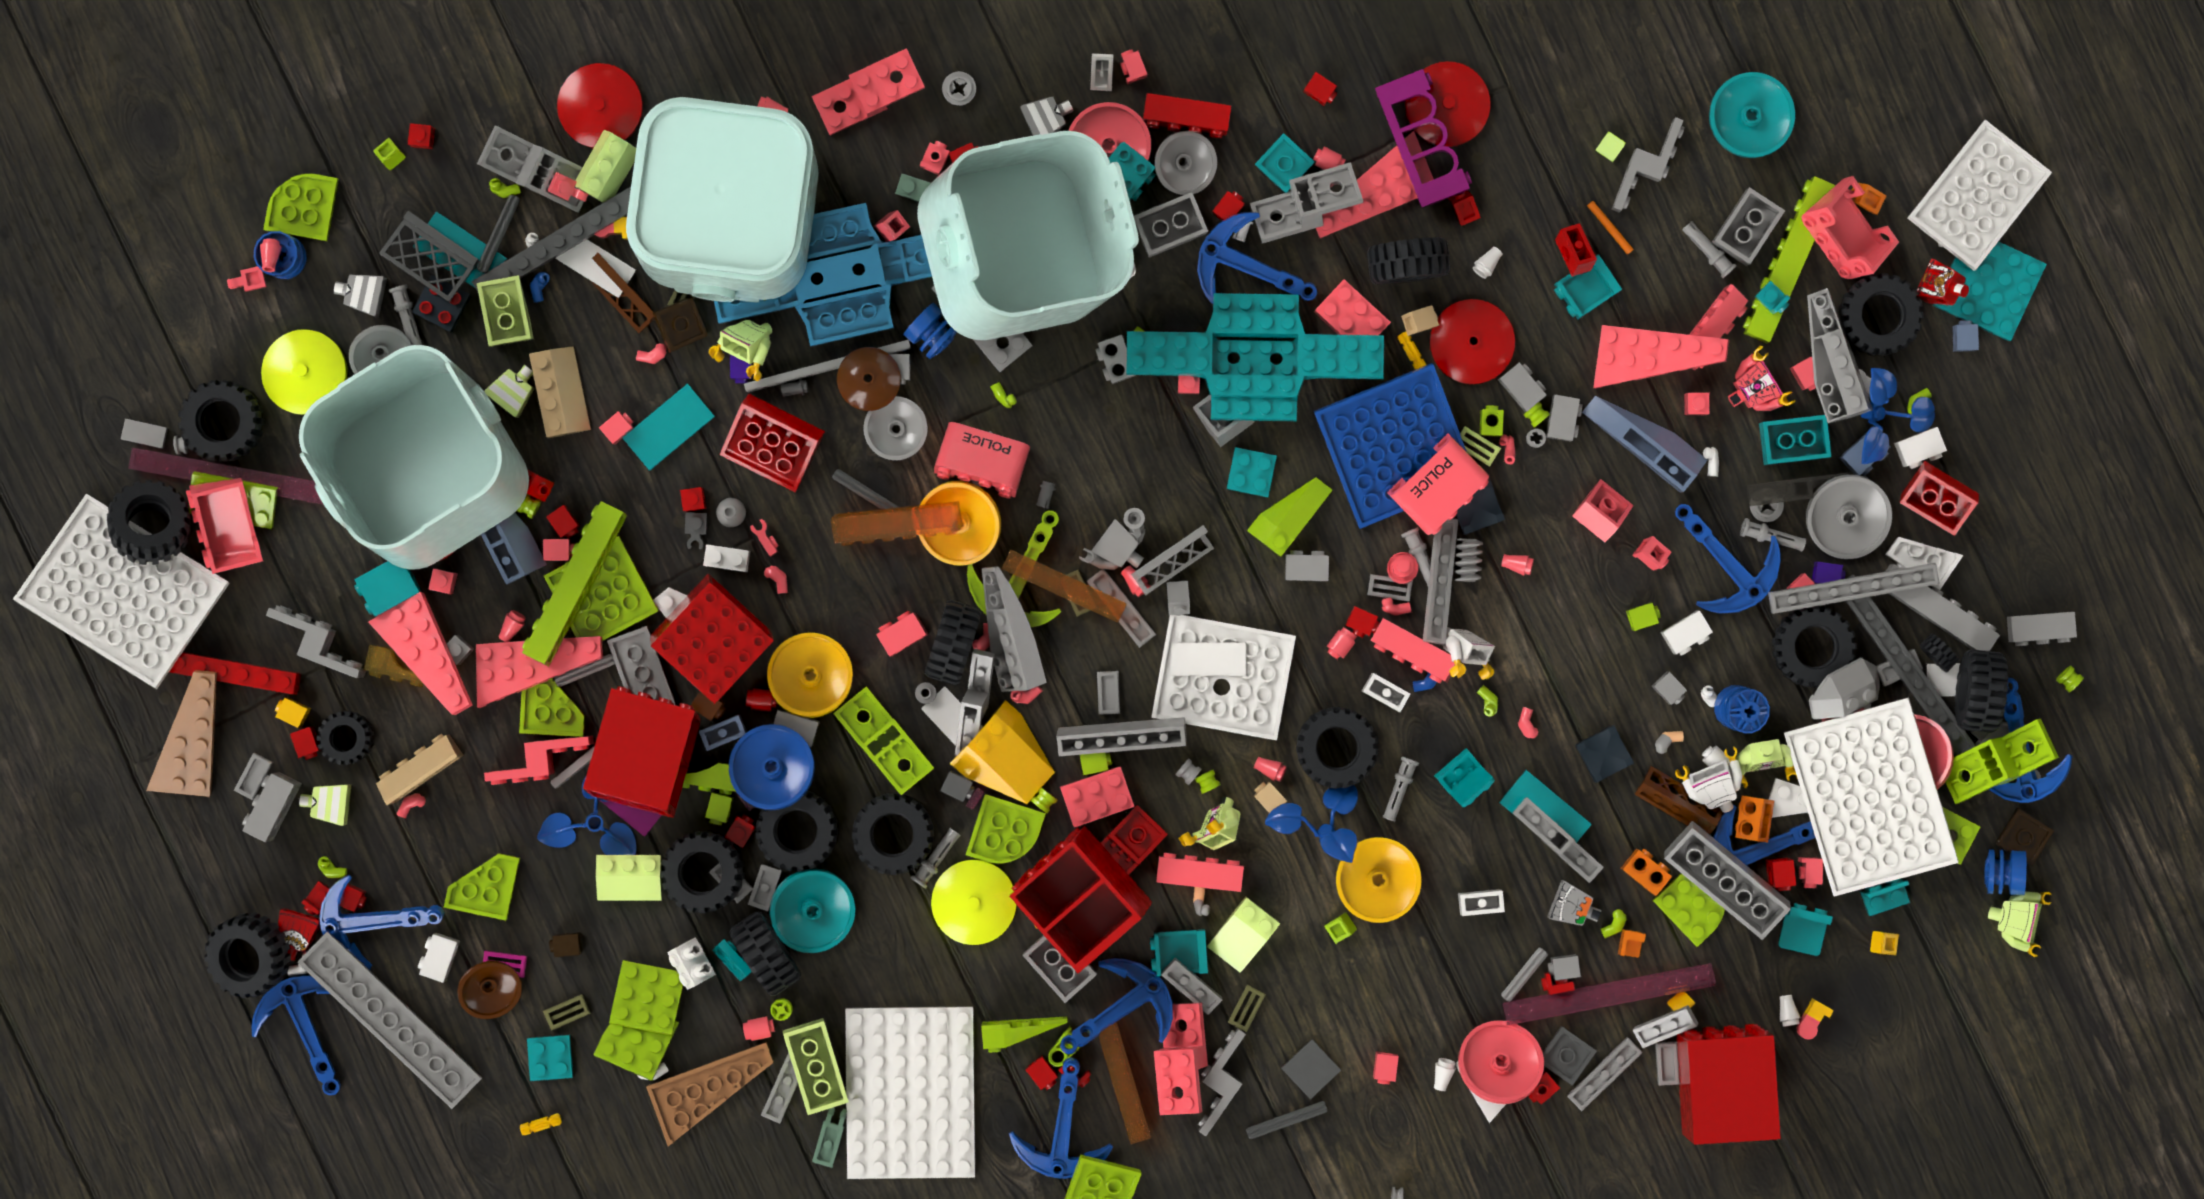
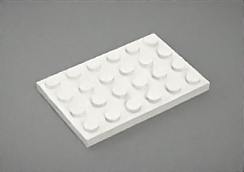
(1979, 195)

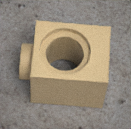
(1420, 320)
(1269, 796)

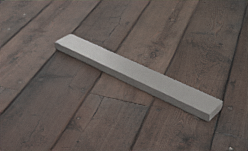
(815, 369)
(1853, 588)

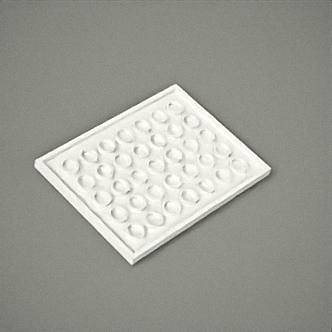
(117, 606)
(1871, 797)
(910, 1092)

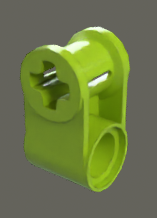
(1056, 1047)

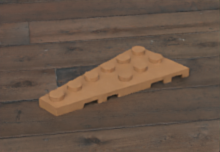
(188, 751)
(695, 1093)

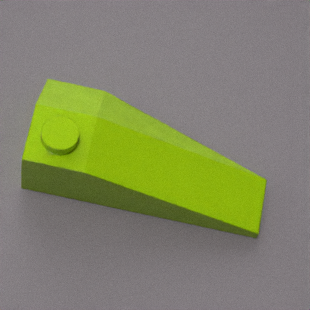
(1285, 520)
(1009, 1032)

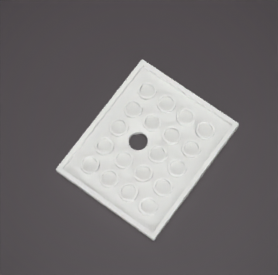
(1253, 700)

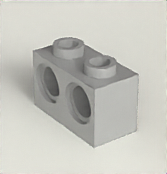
(1110, 361)

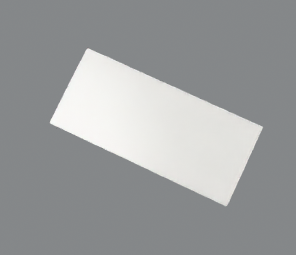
(580, 259)
(1208, 659)
(1943, 681)
(945, 713)

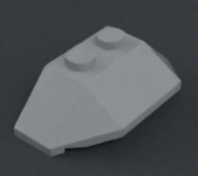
(1846, 690)

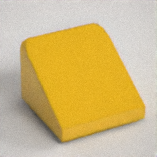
(1884, 943)
(1680, 1000)

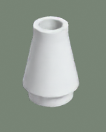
(1486, 264)
(1788, 1012)
(1443, 1073)

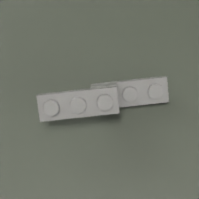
(1648, 165)
(976, 698)
(1557, 839)
(1221, 1081)

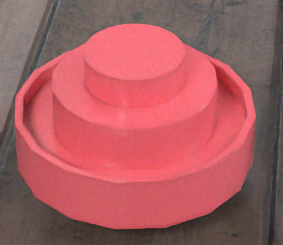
(1402, 568)

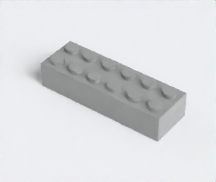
(1727, 880)

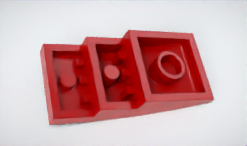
(1133, 839)

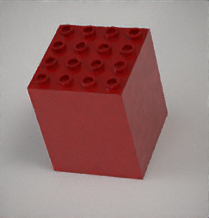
(711, 638)
(642, 752)
(1080, 898)
(1728, 1085)

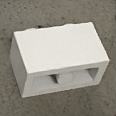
(1920, 447)
(726, 558)
(1686, 633)
(1386, 692)
(1481, 902)
(438, 957)

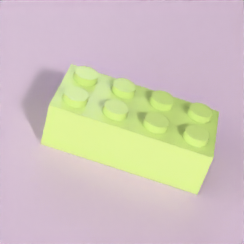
(815, 1066)

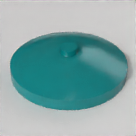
(1752, 115)
(812, 910)

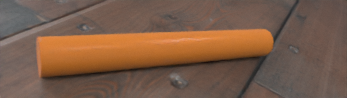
(1610, 227)

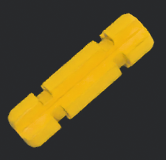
(1411, 350)
(540, 1124)

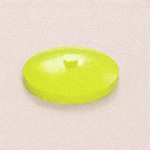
(302, 369)
(973, 902)

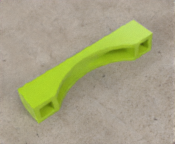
(714, 777)

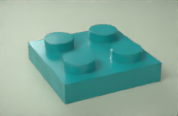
(1284, 162)
(1251, 472)
(727, 954)
(550, 1057)

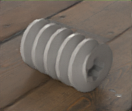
(1468, 560)

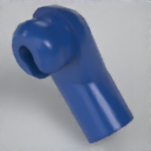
(537, 285)
(1424, 684)

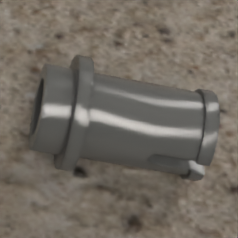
(794, 388)
(1045, 494)

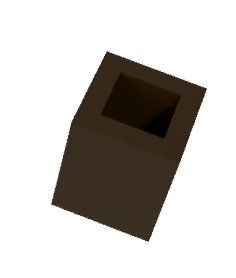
(566, 944)

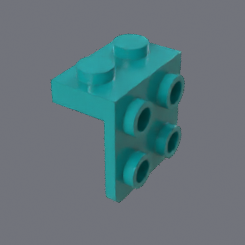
(1135, 169)
(1464, 778)
(1804, 929)

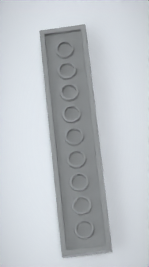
(389, 1019)

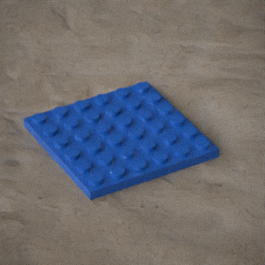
(1386, 438)

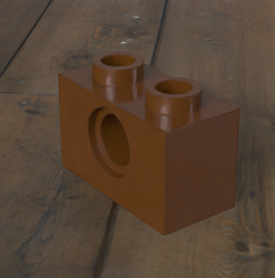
(708, 708)

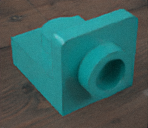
(1773, 298)

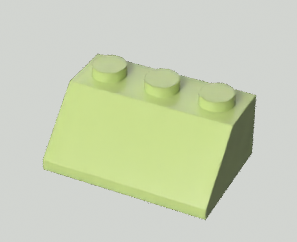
(606, 167)
(629, 877)

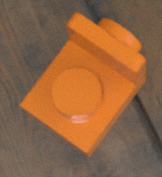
(1870, 200)

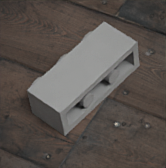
(2041, 628)

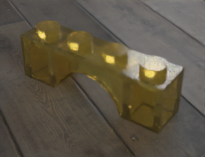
(383, 661)

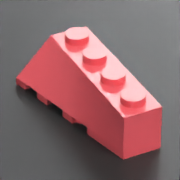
(1721, 314)

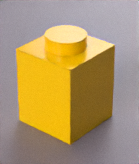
(292, 712)

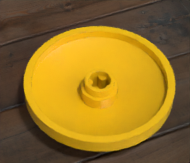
(979, 520)
(810, 675)
(1379, 881)

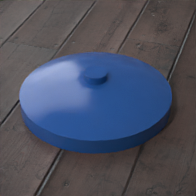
(771, 767)

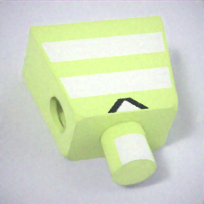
(512, 390)
(328, 803)

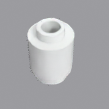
(1713, 756)

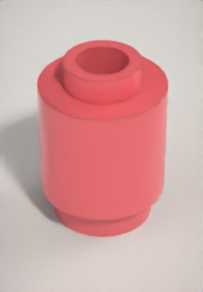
(1328, 158)
(1341, 643)
(758, 1028)

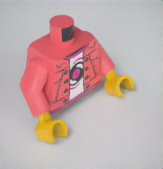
(1757, 386)

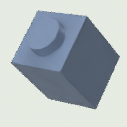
(1965, 337)

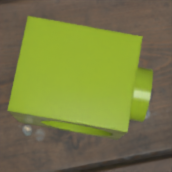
(1486, 430)
(1643, 616)
(1095, 762)
(719, 808)

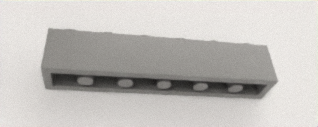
(1947, 615)
(1121, 736)

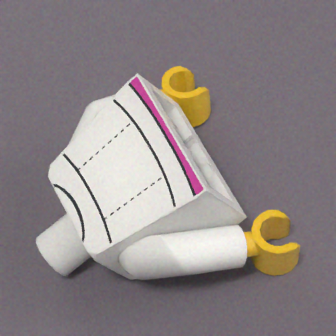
(1468, 649)
(1714, 784)

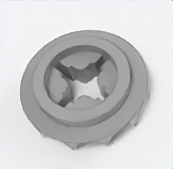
(960, 78)
(1767, 515)

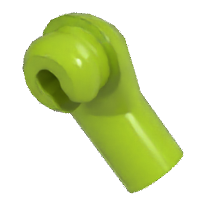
(503, 190)
(1924, 393)
(1006, 401)
(1490, 701)
(330, 870)
(1617, 924)

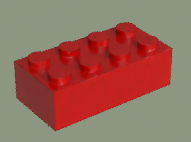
(1186, 115)

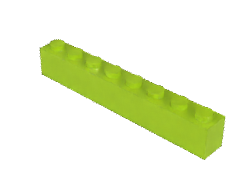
(1789, 261)
(574, 583)

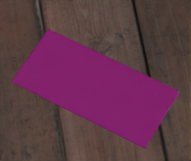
(637, 818)

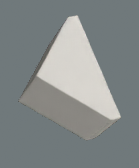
(1101, 72)

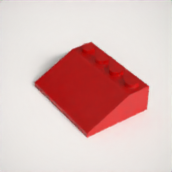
(771, 442)

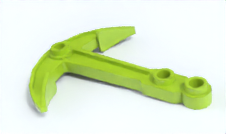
(1017, 583)

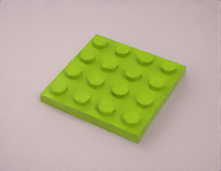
(614, 599)

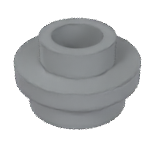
(932, 693)

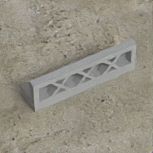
(1172, 551)

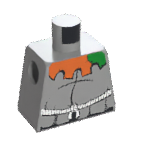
(1572, 905)

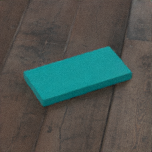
(464, 240)
(668, 427)
(1548, 802)

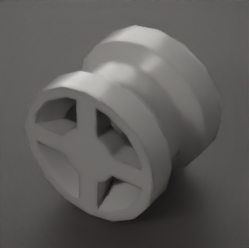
(1188, 771)

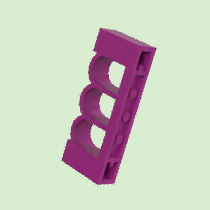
(1403, 89)

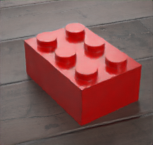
(1939, 498)

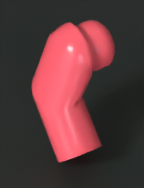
(1395, 610)
(983, 642)
(410, 802)

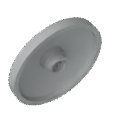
(1849, 516)

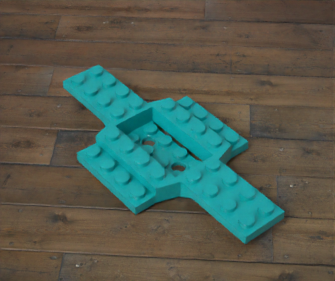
(1255, 386)

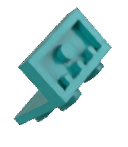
(1885, 896)

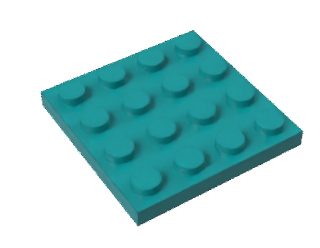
(1997, 290)

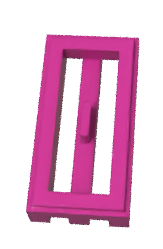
(522, 966)

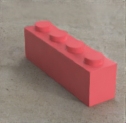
(1414, 650)
(1200, 873)

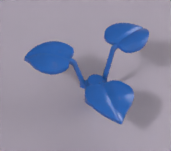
(1883, 387)
(559, 832)
(1339, 843)

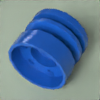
(295, 256)
(931, 331)
(1733, 701)
(2006, 872)

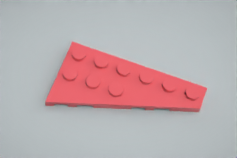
(1382, 189)
(1642, 354)
(419, 642)
(506, 670)

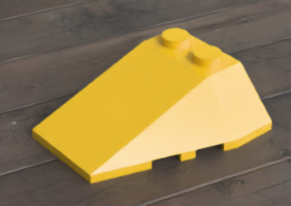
(1005, 756)

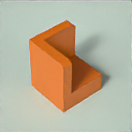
(1631, 943)

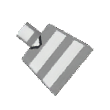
(1045, 115)
(363, 293)

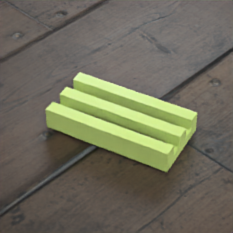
(1478, 447)

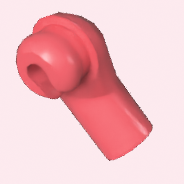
(653, 356)
(1508, 442)
(778, 576)
(1025, 696)
(1525, 724)

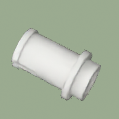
(1242, 233)

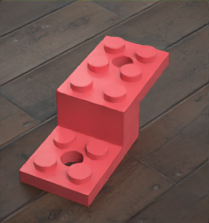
(868, 92)
(539, 760)
(1179, 1062)

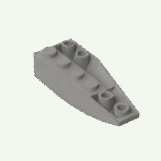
(1834, 364)
(1010, 635)

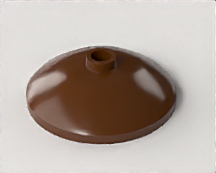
(872, 394)
(491, 999)

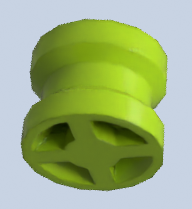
(1536, 414)
(529, 506)
(2070, 678)
(1207, 781)
(1044, 800)
(777, 1010)

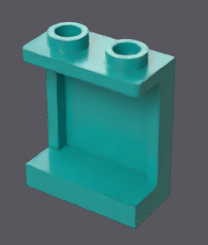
(1587, 289)
(386, 587)
(1185, 945)

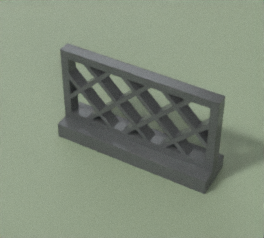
(438, 240)

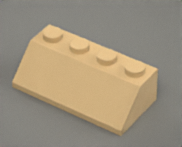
(560, 392)
(419, 769)

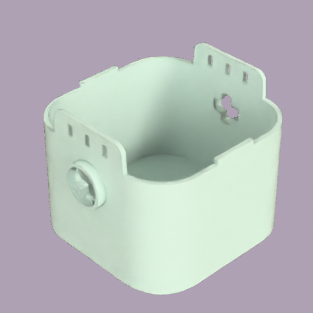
(722, 199)
(1027, 234)
(412, 457)

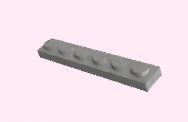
(1440, 583)

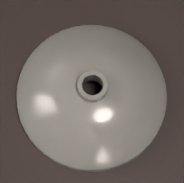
(1197, 169)
(364, 345)
(898, 445)

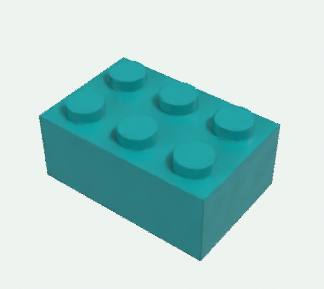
(1795, 440)

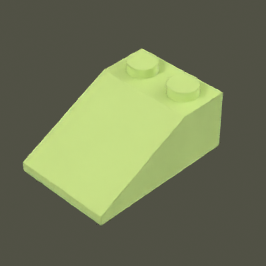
(504, 311)
(1243, 934)

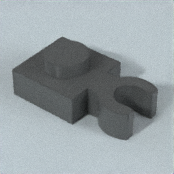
(696, 525)

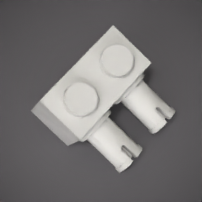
(691, 963)

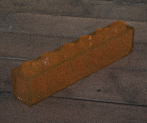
(896, 522)
(1064, 586)
(1124, 1084)

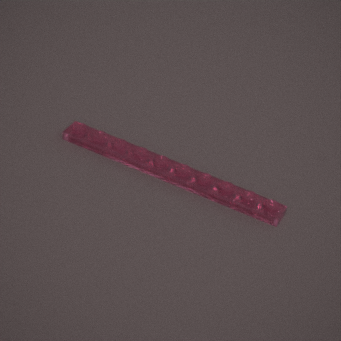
(184, 467)
(1609, 994)

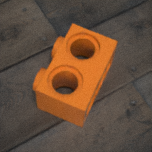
(1759, 820)
(1643, 875)

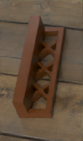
(628, 292)
(1676, 805)

